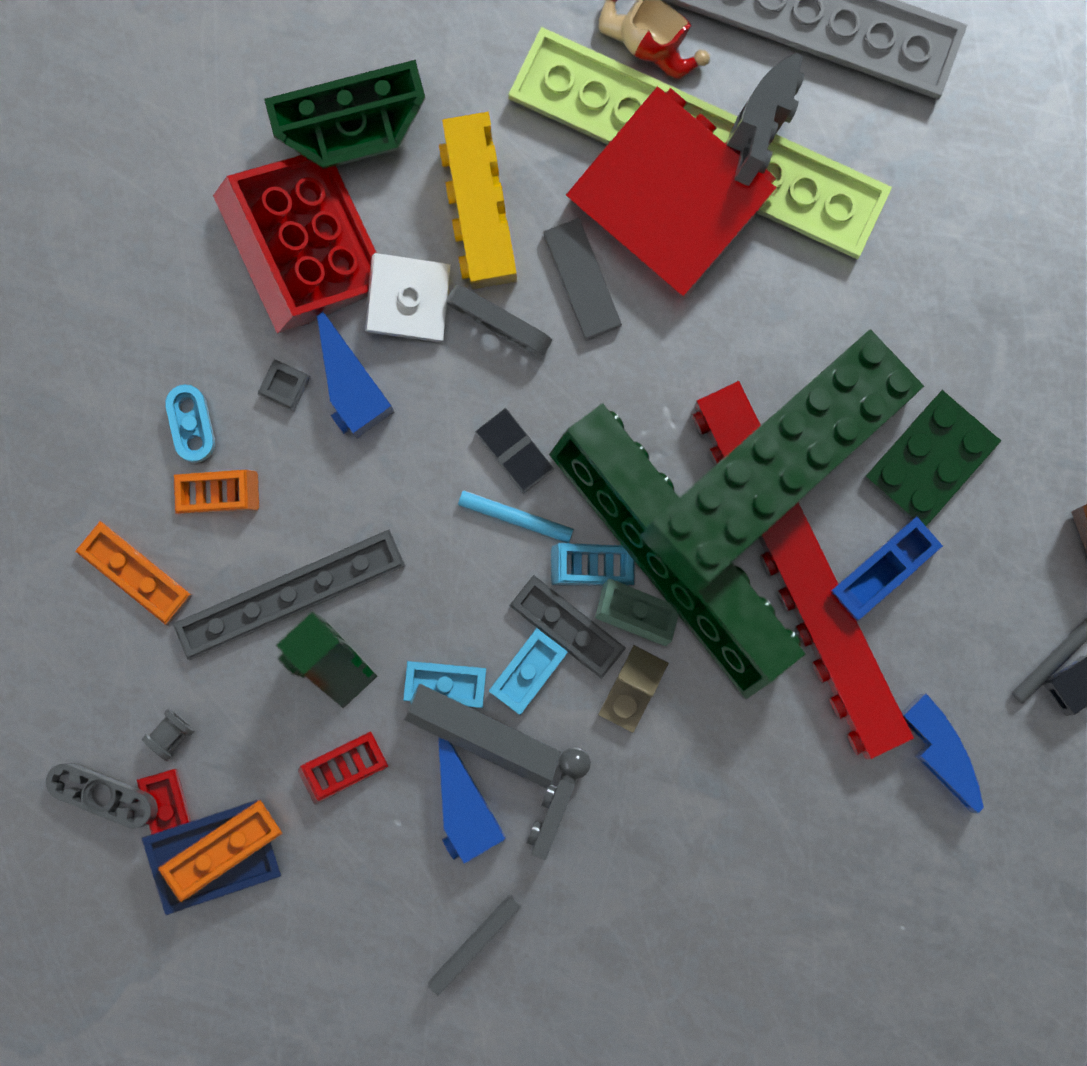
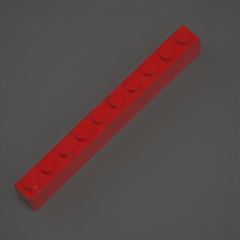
(806, 589)

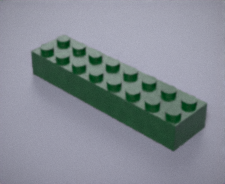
(781, 462)
(627, 496)

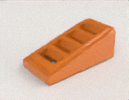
(246, 491)

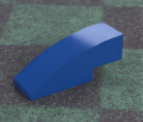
(886, 568)
(943, 751)

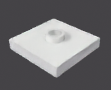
(407, 298)

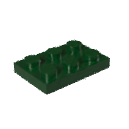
(932, 459)

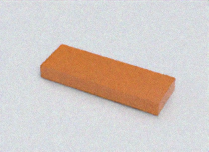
(133, 573)
(220, 850)

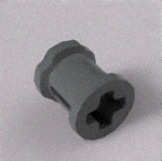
(167, 735)

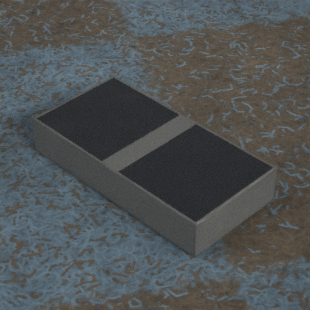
(514, 450)

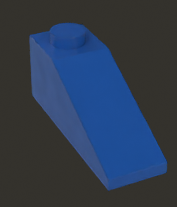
(351, 389)
(465, 812)

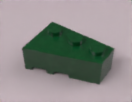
(325, 659)

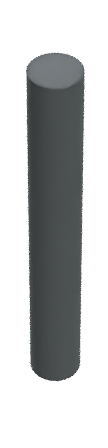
(1051, 663)

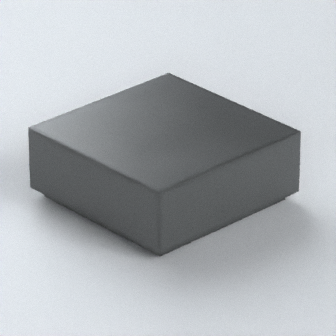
(283, 385)

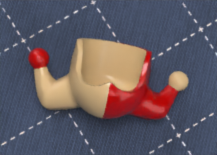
(652, 34)

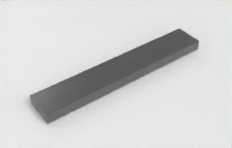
(288, 595)

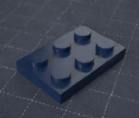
(166, 844)

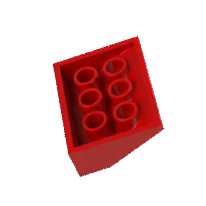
(297, 239)

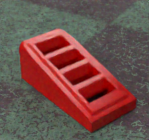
(321, 762)

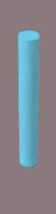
(515, 516)

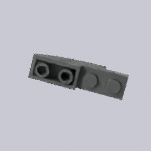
(764, 115)

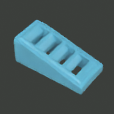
(559, 564)

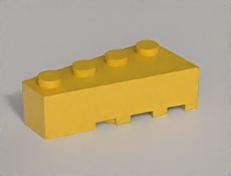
(479, 201)

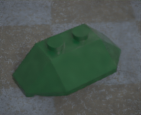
(349, 115)

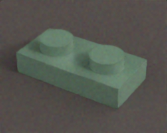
(637, 612)

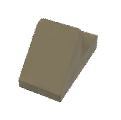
(633, 688)

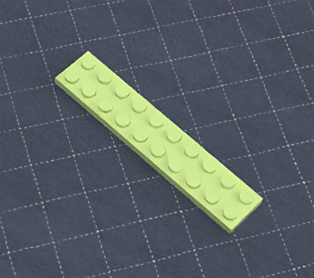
(603, 94)

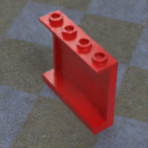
(670, 190)

